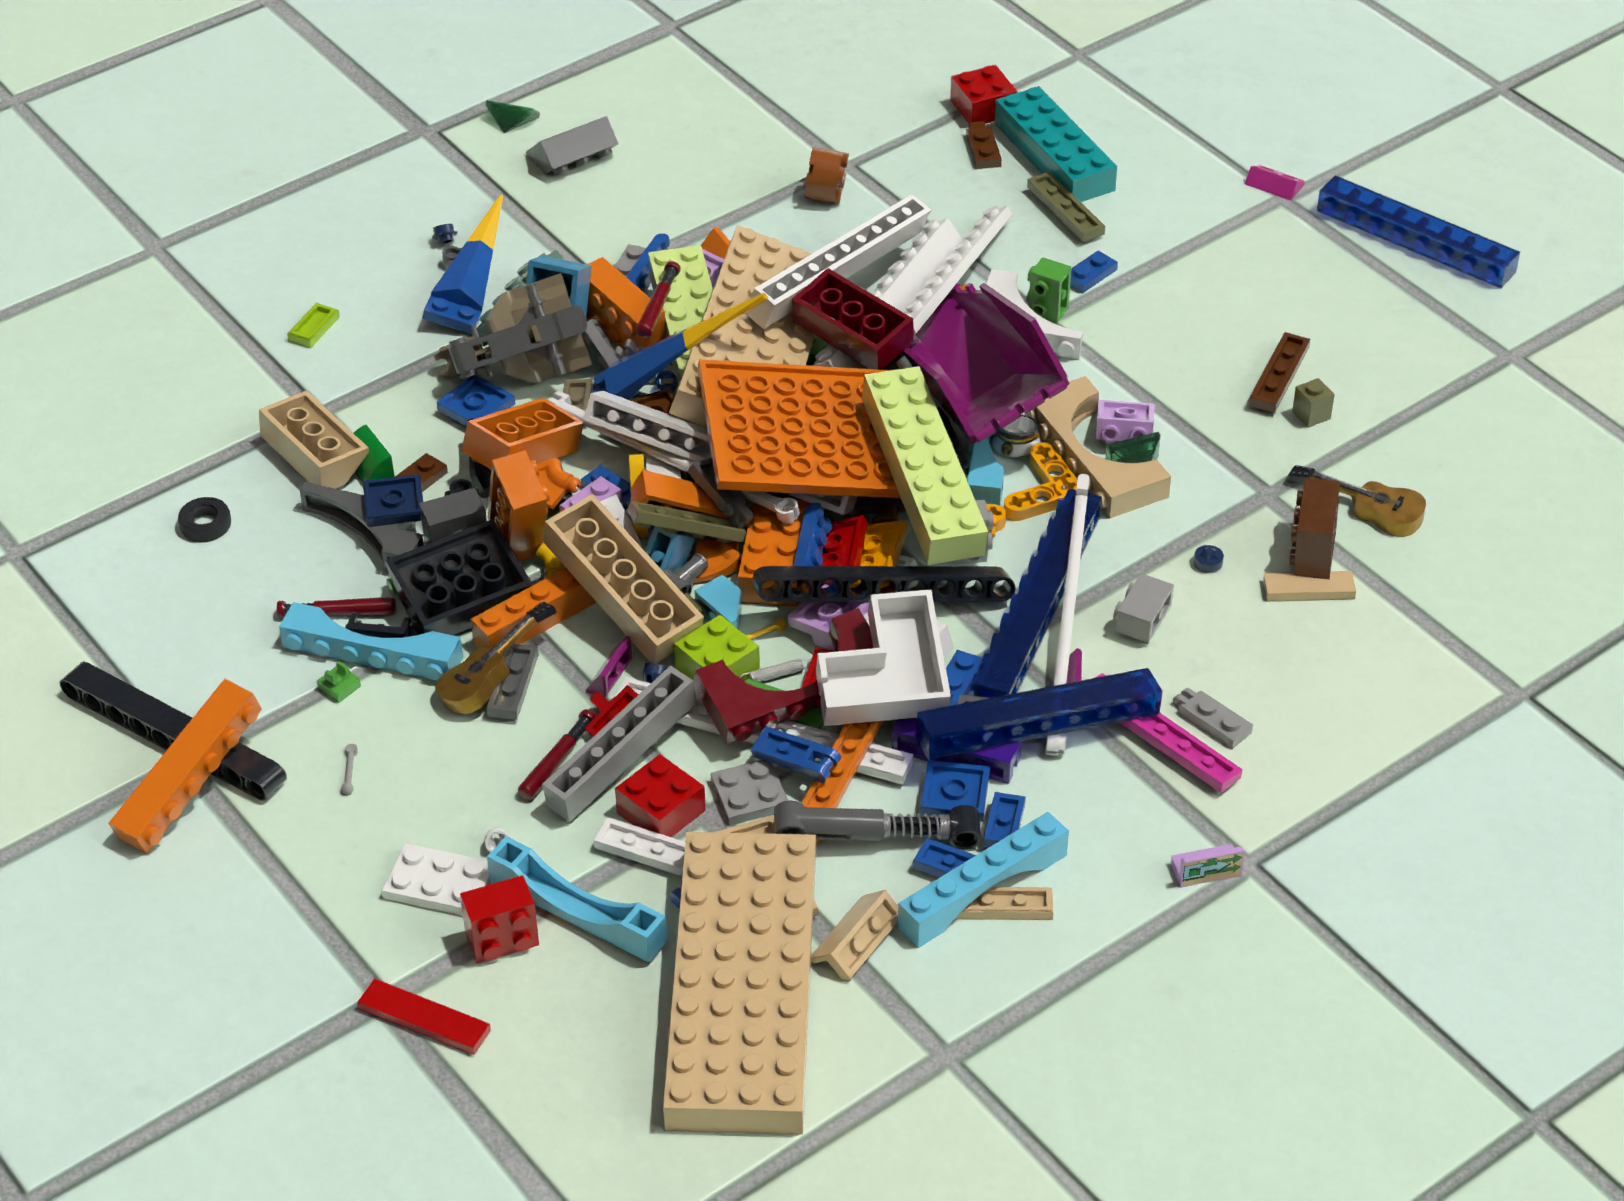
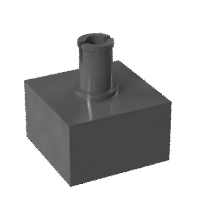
(451, 514)

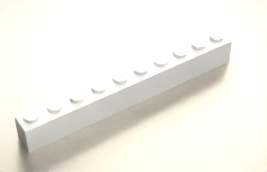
(843, 256)
(905, 278)
(675, 436)

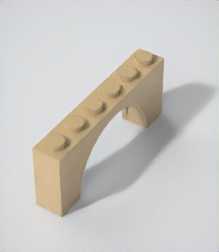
(1120, 484)

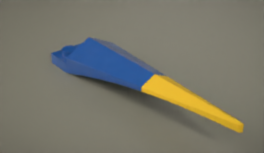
(461, 290)
(634, 371)

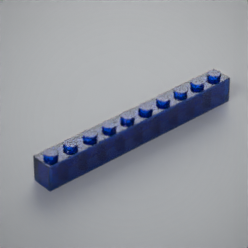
(1035, 604)

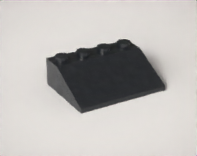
(457, 578)

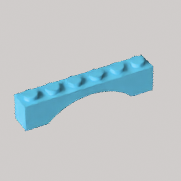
(984, 473)
(424, 655)
(939, 903)
(625, 925)

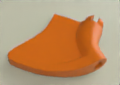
(556, 480)
(721, 558)

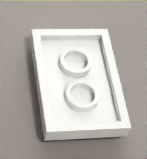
(434, 878)

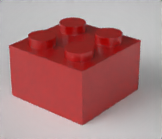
(976, 93)
(660, 797)
(499, 919)

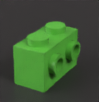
(1049, 289)

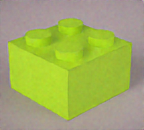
(716, 642)

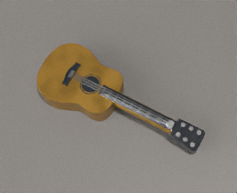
(1389, 508)
(473, 681)

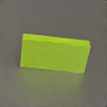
(313, 325)

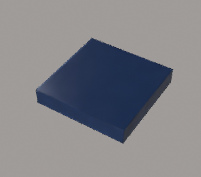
(392, 500)

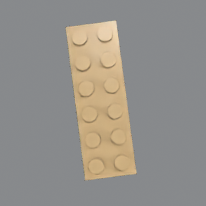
(621, 577)

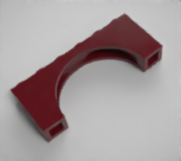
(745, 709)

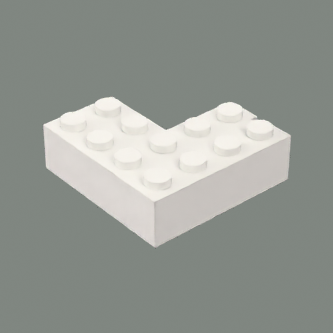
(897, 675)

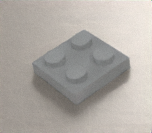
(748, 791)

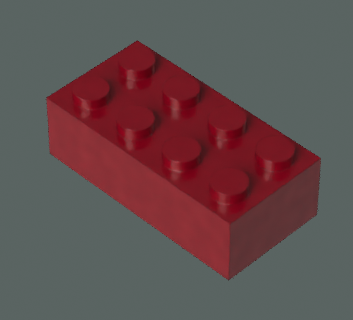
(852, 320)

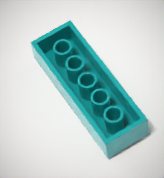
(1055, 143)

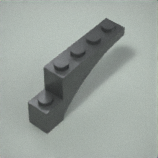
(349, 511)

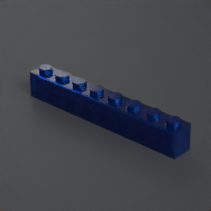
(1418, 231)
(1038, 713)

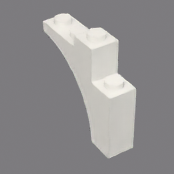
(1062, 340)

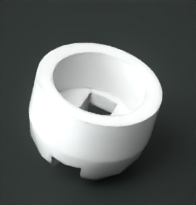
(489, 839)

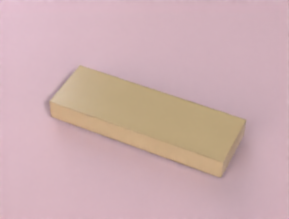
(1294, 587)
(1011, 904)

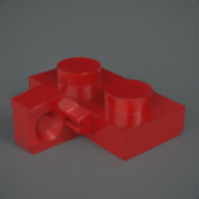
(609, 709)

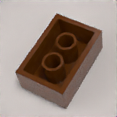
(1315, 528)

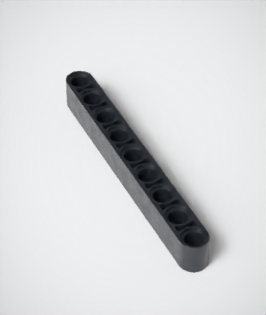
(873, 576)
(163, 724)

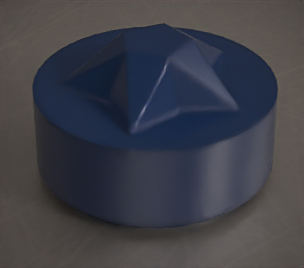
(1208, 558)

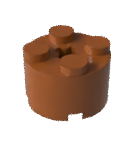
(826, 175)

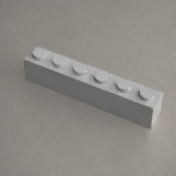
(619, 743)

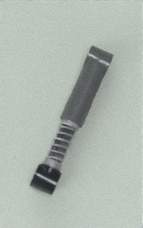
(959, 826)

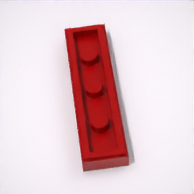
(424, 1016)

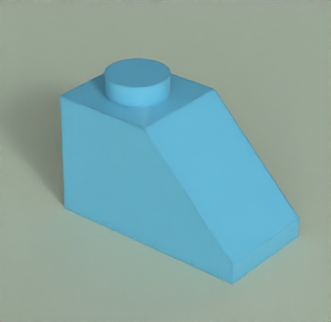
(720, 598)

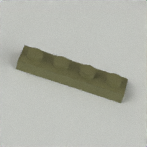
(1066, 206)
(678, 520)

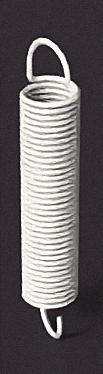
(777, 670)

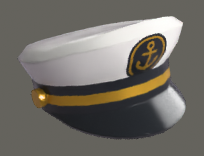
(1017, 437)

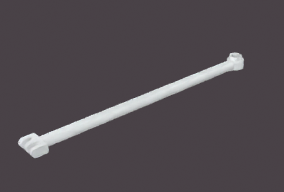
(785, 508)
(1057, 743)

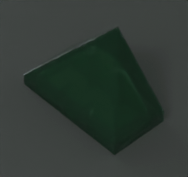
(511, 116)
(1135, 450)

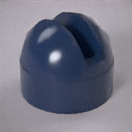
(652, 671)

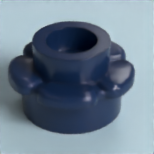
(444, 233)

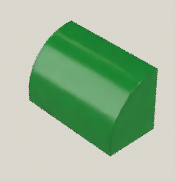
(378, 461)

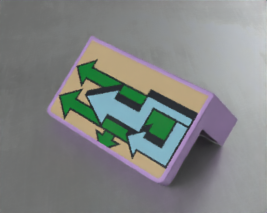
(1208, 865)

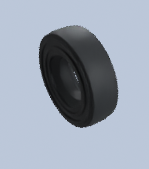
(208, 531)

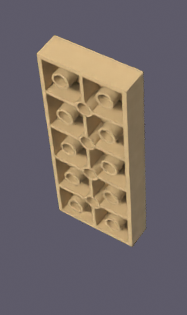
(747, 264)
(741, 984)

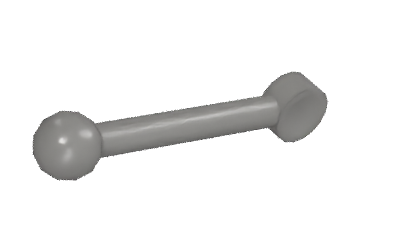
(351, 751)

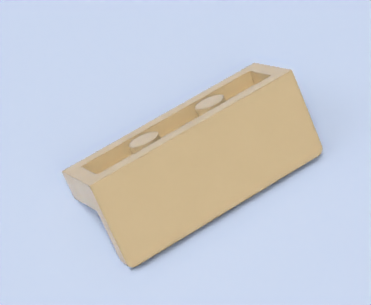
(858, 934)

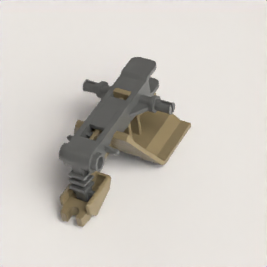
(531, 335)

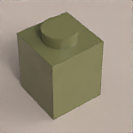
(1313, 402)

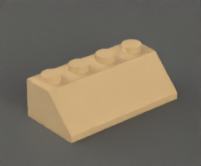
(312, 440)

